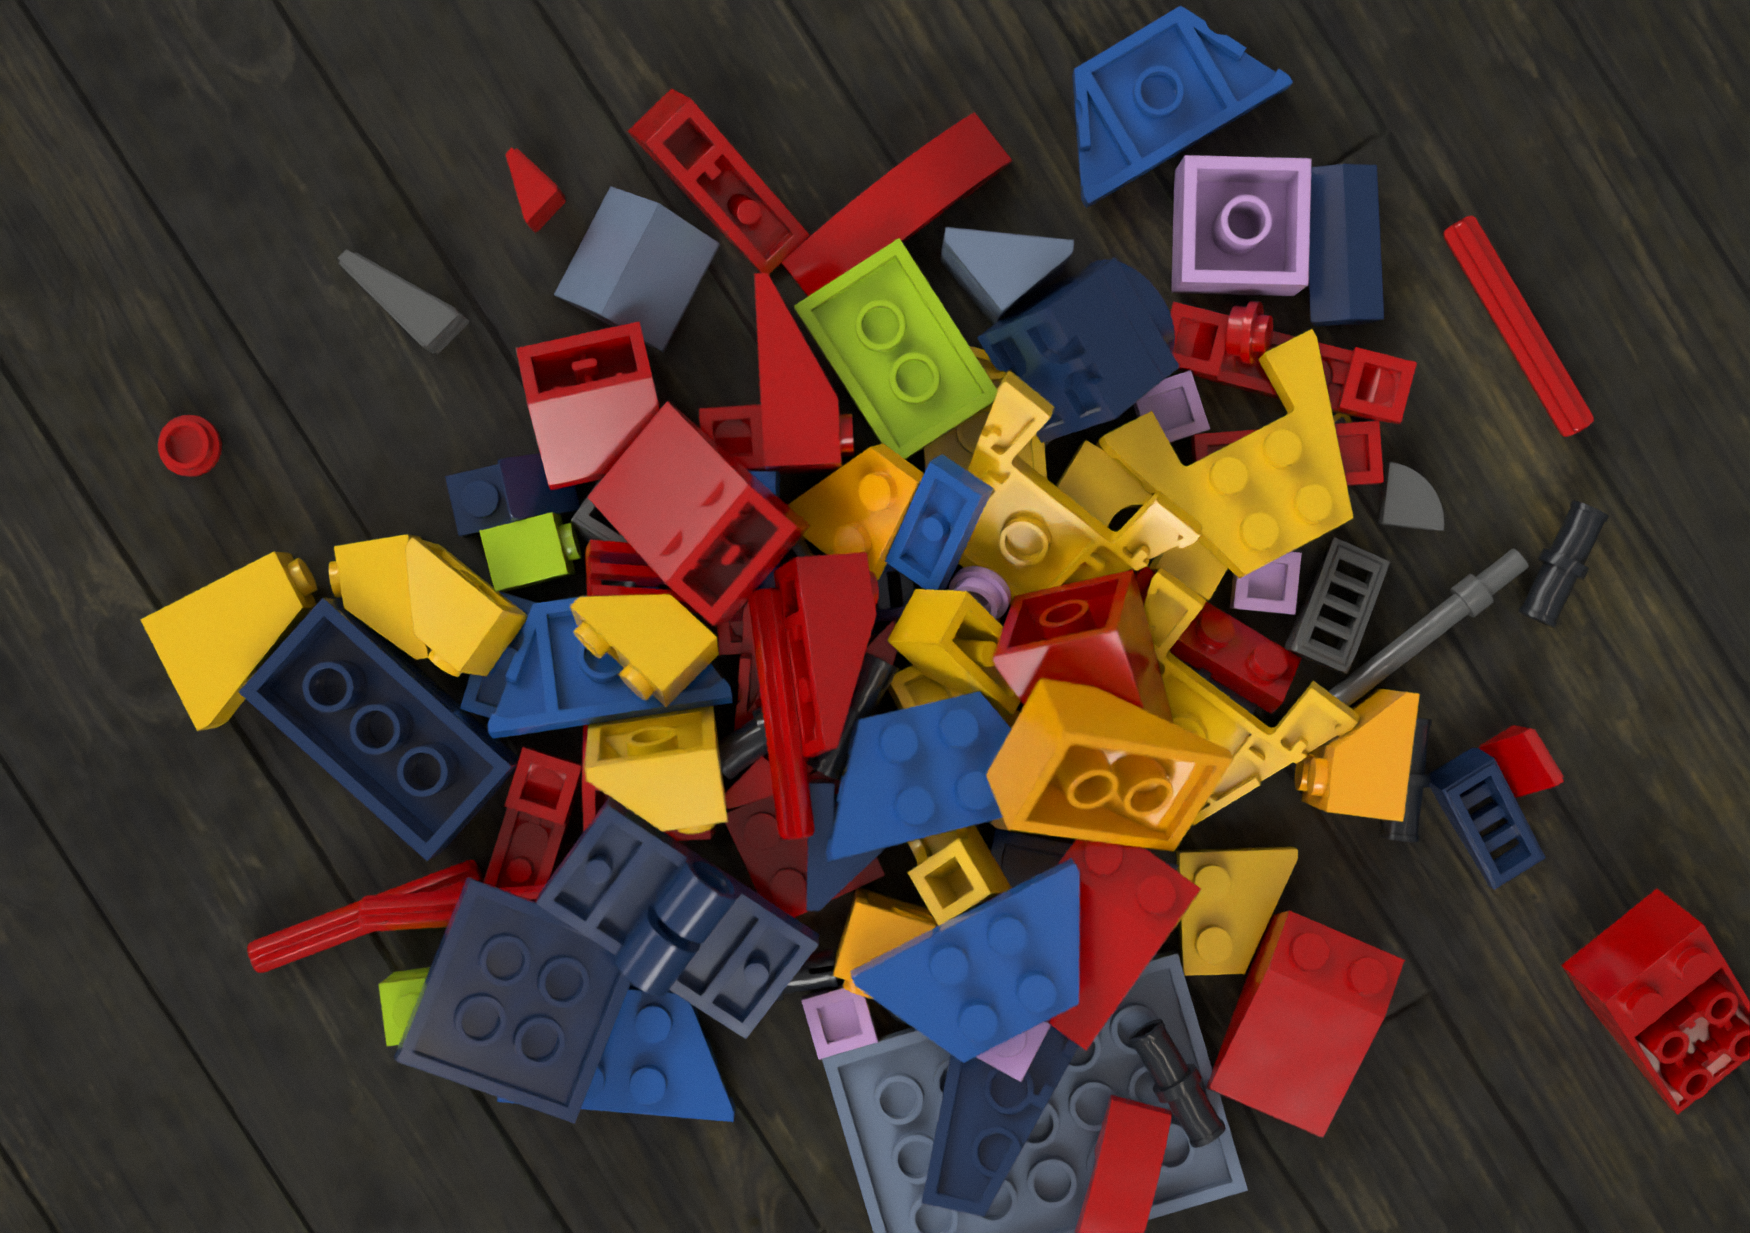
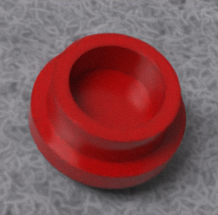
(1249, 332)
(189, 445)

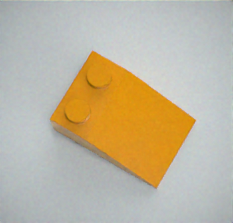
(1102, 770)

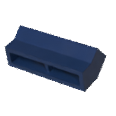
(1345, 246)

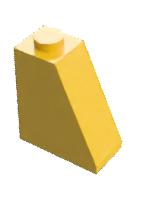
(228, 632)

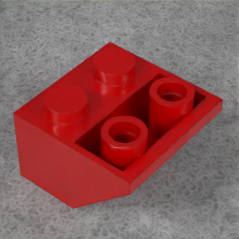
(587, 400)

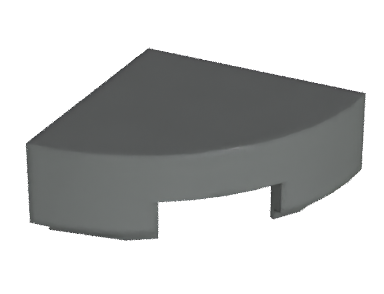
(1409, 500)

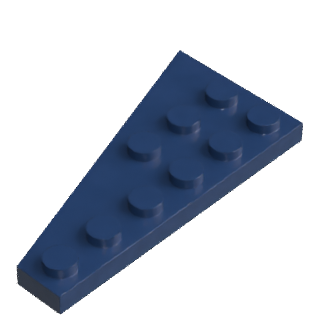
(983, 1110)

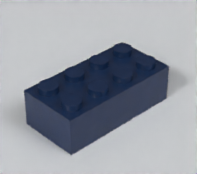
(380, 727)

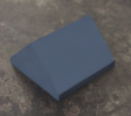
(637, 266)
(1002, 268)

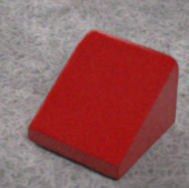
(535, 190)
(1523, 760)

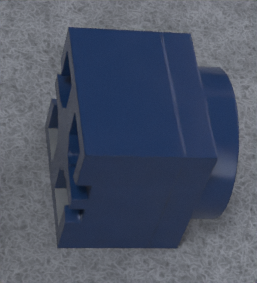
(1087, 345)

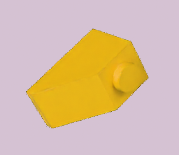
(376, 589)
(457, 611)
(954, 644)

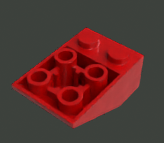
(696, 515)
(1666, 998)

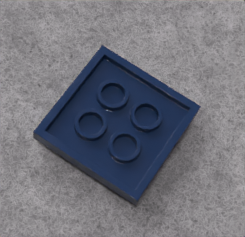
(515, 1004)

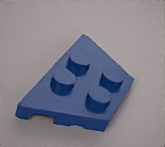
(1161, 97)
(563, 685)
(917, 774)
(987, 968)
(658, 1063)

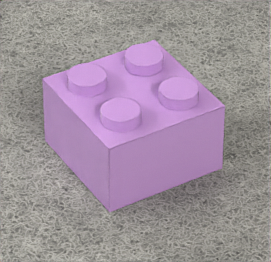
(1241, 225)

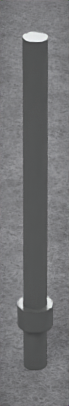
(1468, 598)

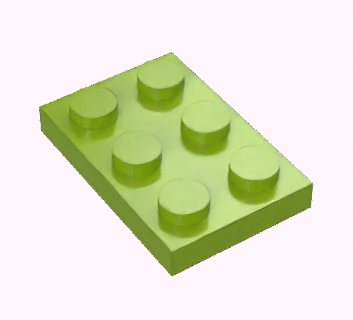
(897, 351)

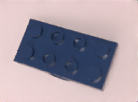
(677, 919)

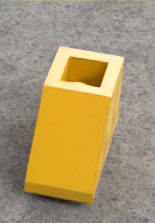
(650, 638)

